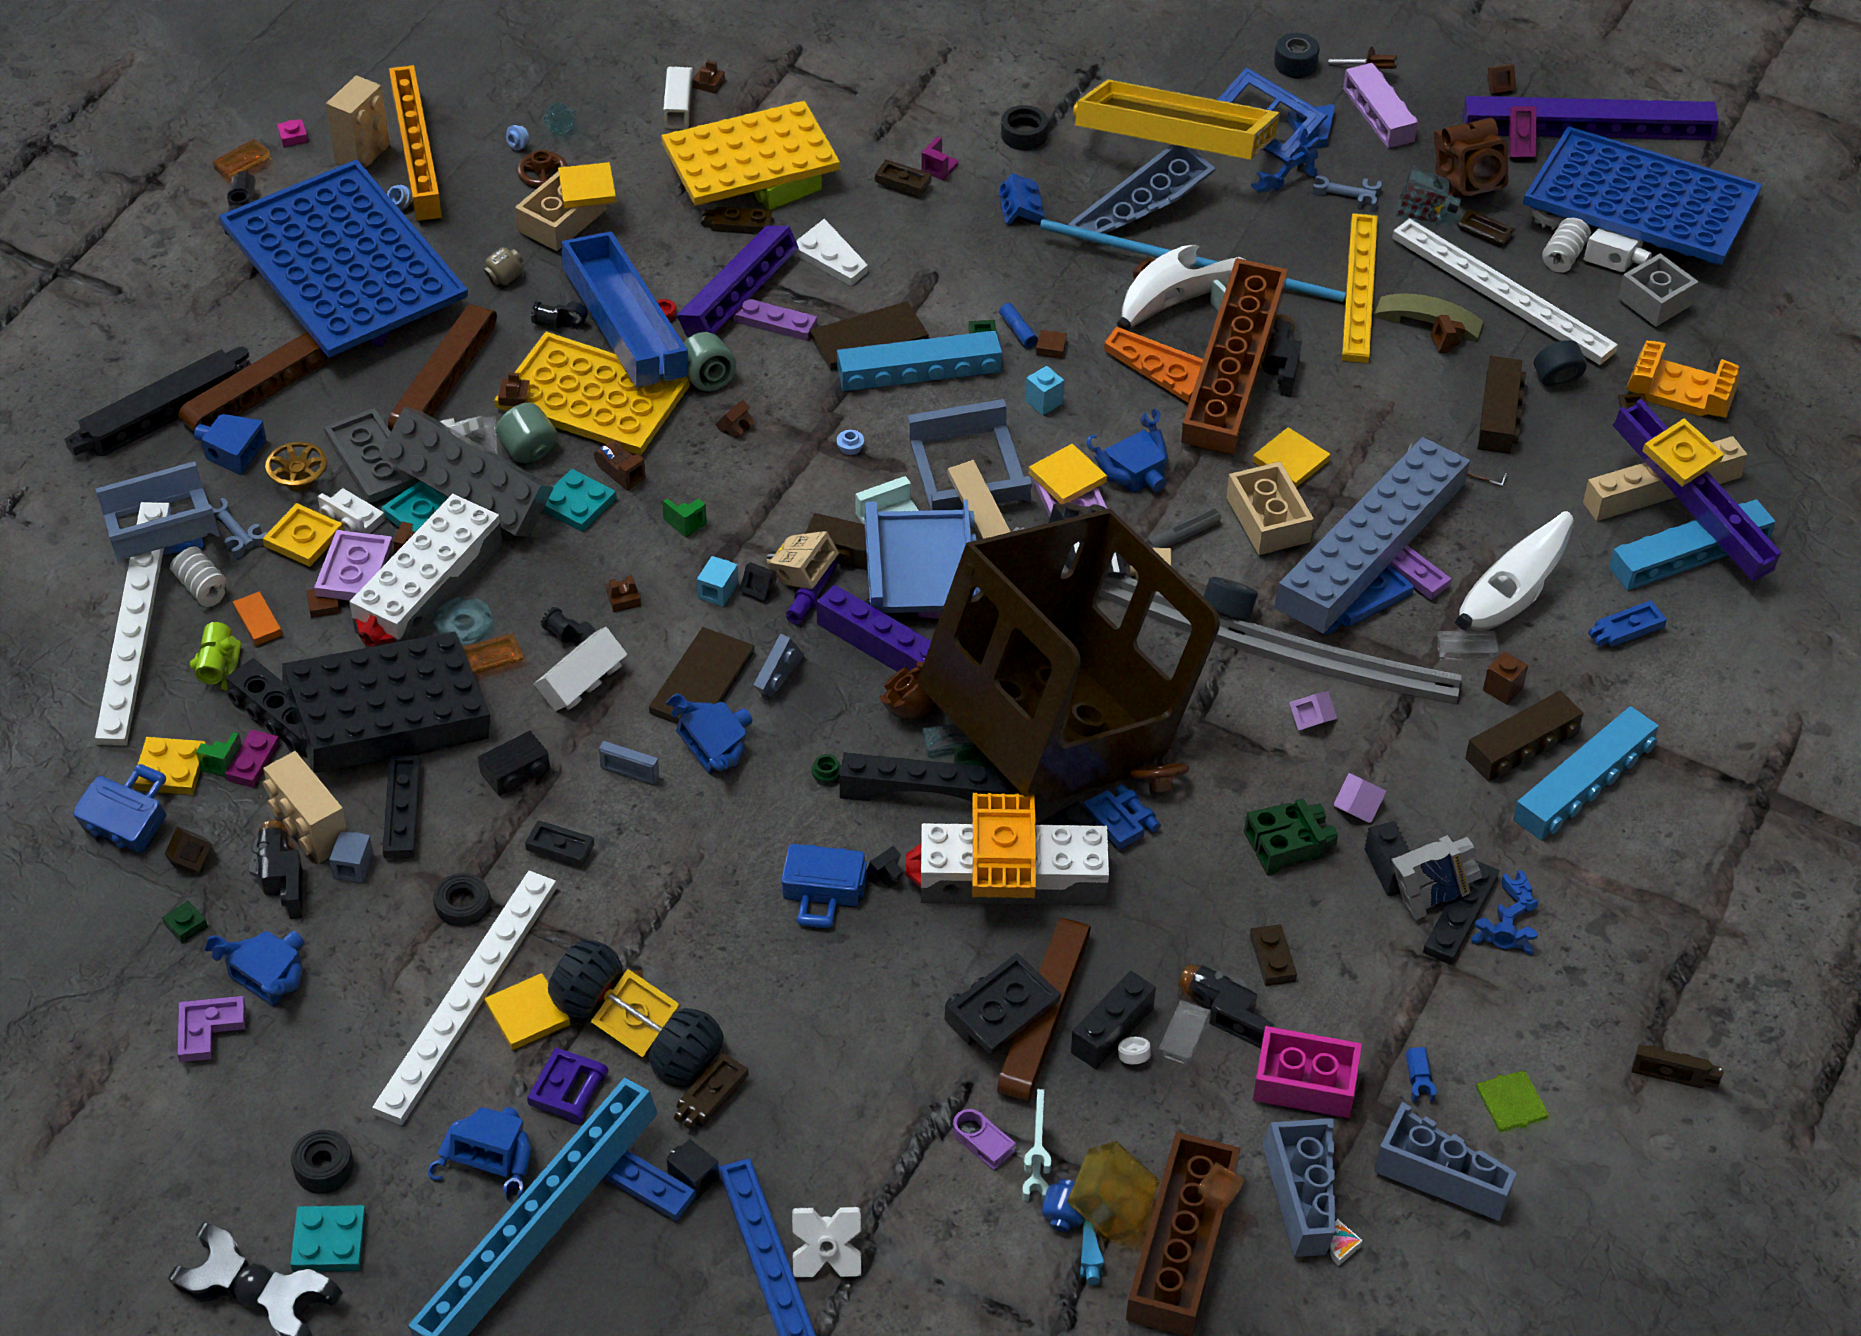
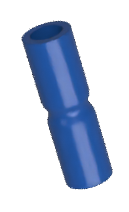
(1018, 325)

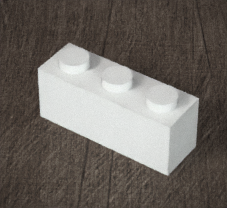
(581, 670)

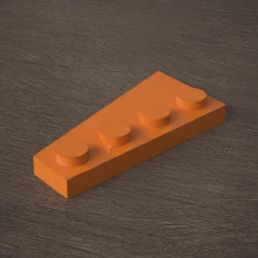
(1160, 363)

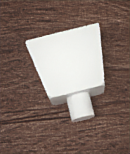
(1615, 250)

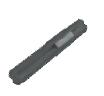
(1184, 529)

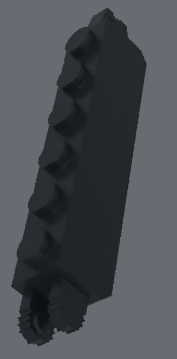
(154, 404)

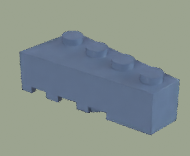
(1443, 1165)
(1303, 1180)

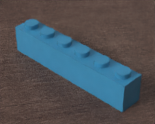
(919, 360)
(1676, 550)
(1586, 773)

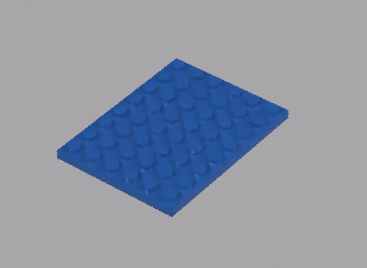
(1643, 195)
(343, 257)

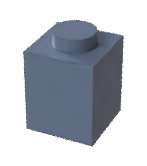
(351, 856)

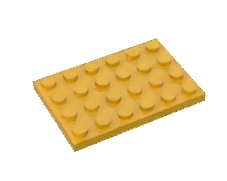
(750, 152)
(594, 395)

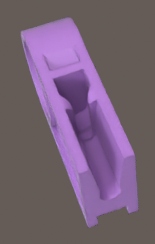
(988, 1143)

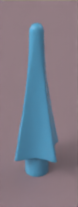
(1091, 1255)

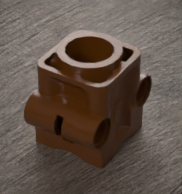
(1472, 158)

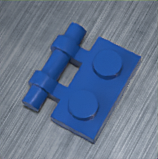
(1113, 813)

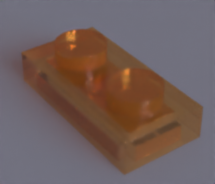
(241, 159)
(493, 653)

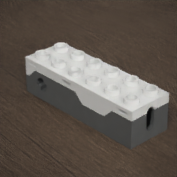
(426, 572)
(1068, 865)

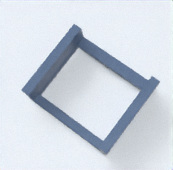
(962, 422)
(157, 487)

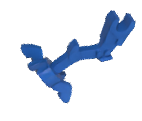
(1305, 155)
(1506, 934)

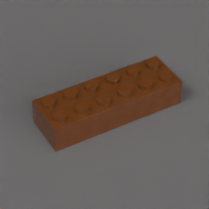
(1180, 1238)

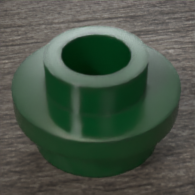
(828, 763)

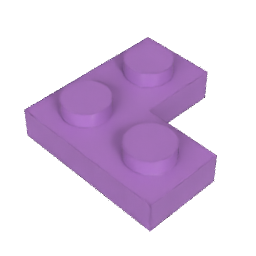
(201, 1019)

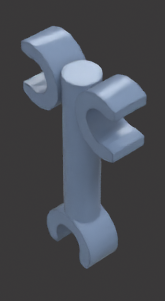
(1365, 195)
(241, 539)

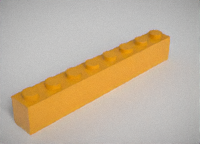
(415, 143)

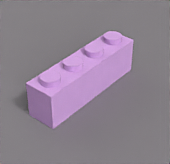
(1380, 105)

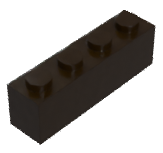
(1500, 405)
(846, 536)
(1524, 736)

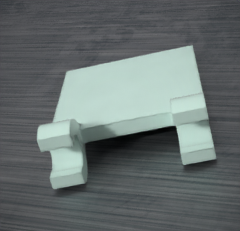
(1037, 1156)

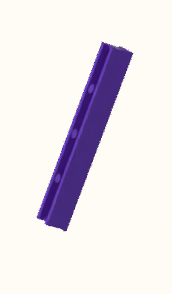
(1704, 499)

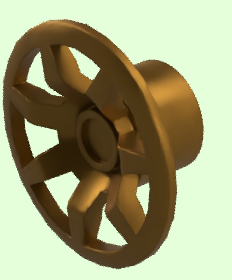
(296, 469)

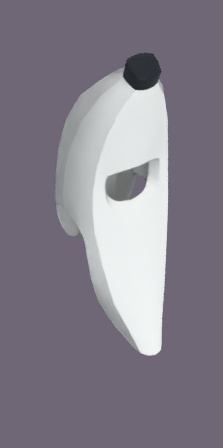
(1157, 284)
(1516, 577)

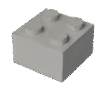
(1658, 289)

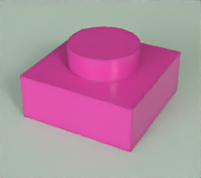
(292, 132)

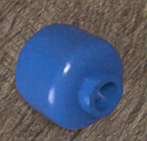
(1057, 1209)

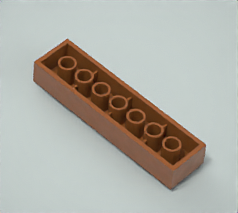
(1234, 356)

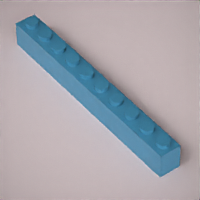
(537, 1214)

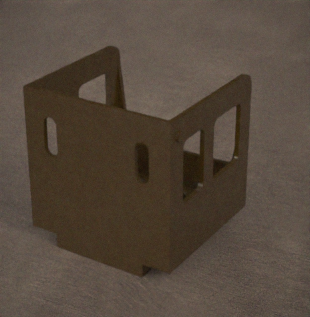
(1045, 673)

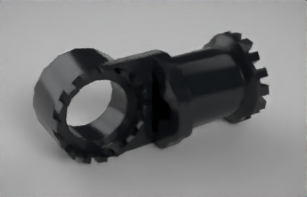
(559, 314)
(566, 629)

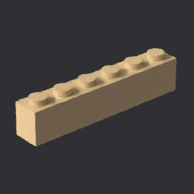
(1641, 487)

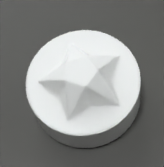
(1134, 1050)

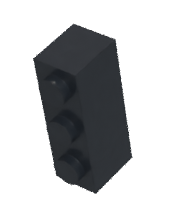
(1113, 1019)

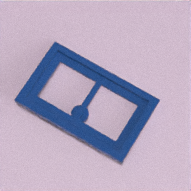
(1314, 116)

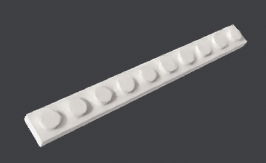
(1504, 290)
(130, 638)
(464, 998)

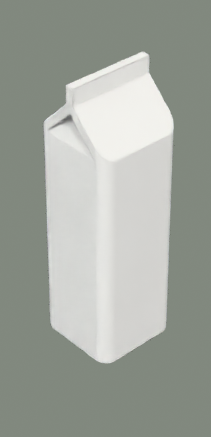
(677, 97)

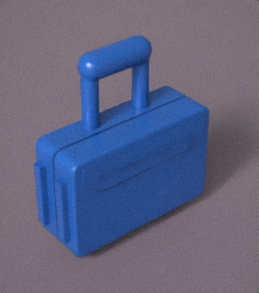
(122, 812)
(823, 877)

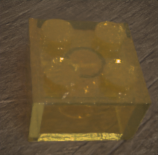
(1113, 1191)

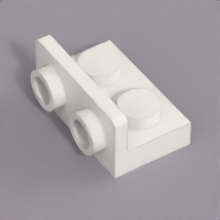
(351, 511)

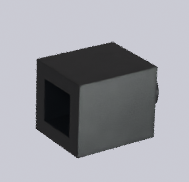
(693, 1167)

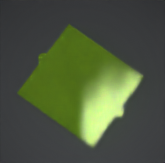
(1512, 1101)

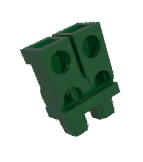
(1288, 834)

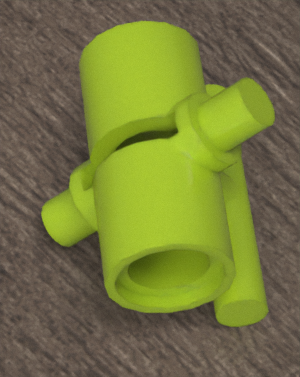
(217, 655)

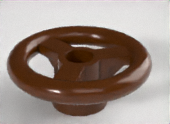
(540, 162)
(1160, 775)

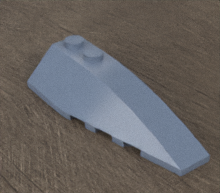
(1148, 189)

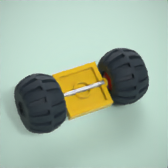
(635, 1013)

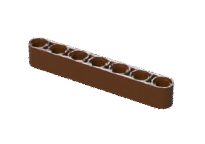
(447, 362)
(255, 382)
(1032, 1043)

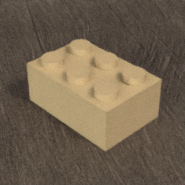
(358, 122)
(546, 219)
(1269, 508)
(304, 805)

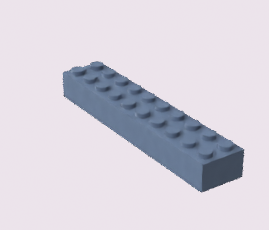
(1371, 535)

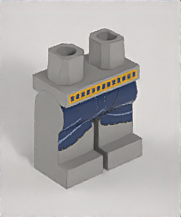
(1435, 873)

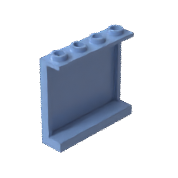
(914, 556)

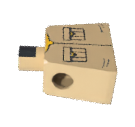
(803, 559)

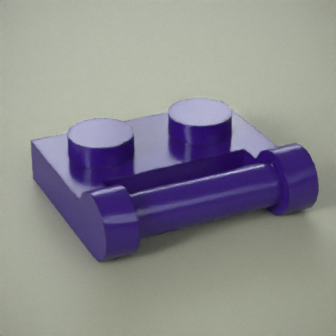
(558, 1080)

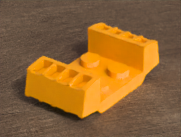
(1683, 386)
(1003, 846)

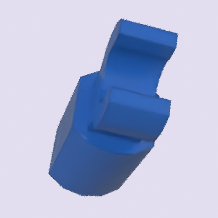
(1420, 1073)

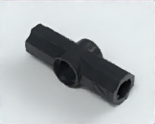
(241, 191)

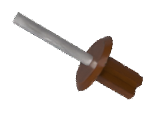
(1379, 61)

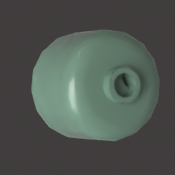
(709, 362)
(526, 433)

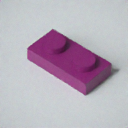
(1522, 132)
(252, 758)

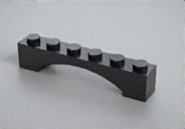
(873, 775)

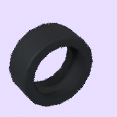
(1024, 139)

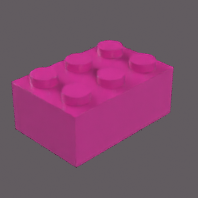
(1307, 1072)

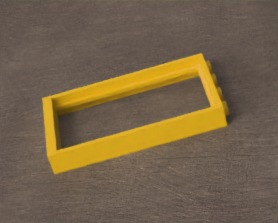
(1177, 119)

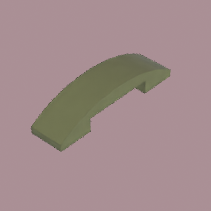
(1427, 309)

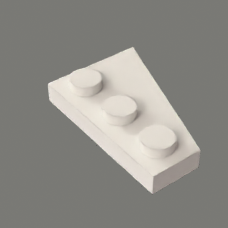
(831, 253)

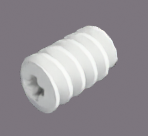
(1566, 244)
(199, 576)

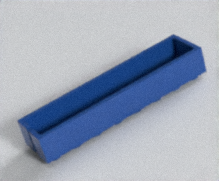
(624, 309)

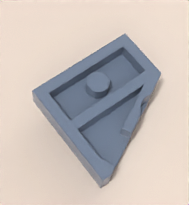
(778, 666)

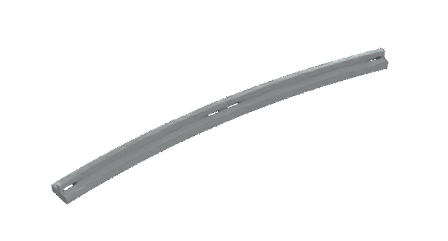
(1300, 651)

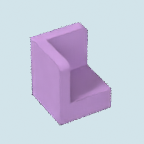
(1313, 710)
(1359, 798)

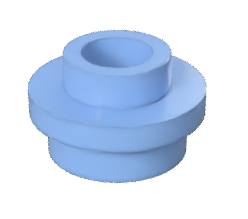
(517, 137)
(398, 191)
(850, 442)

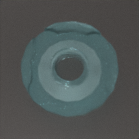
(458, 608)

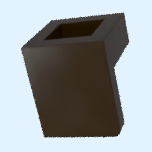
(188, 849)

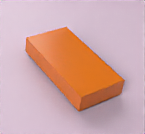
(257, 618)

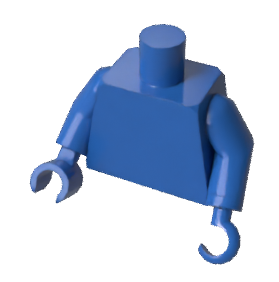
(1137, 459)
(711, 731)
(262, 963)
(490, 1143)

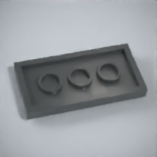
(359, 444)

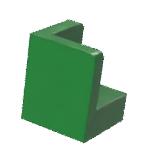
(685, 517)
(218, 757)

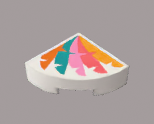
(1343, 1243)

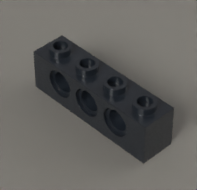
(265, 700)

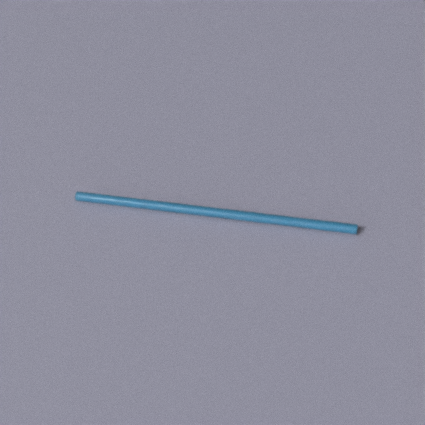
(1157, 252)

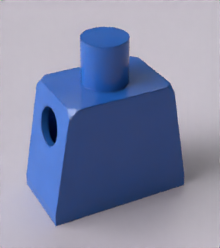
(231, 441)

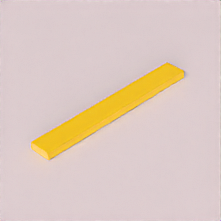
(1359, 288)

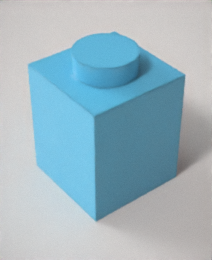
(1044, 390)
(717, 581)

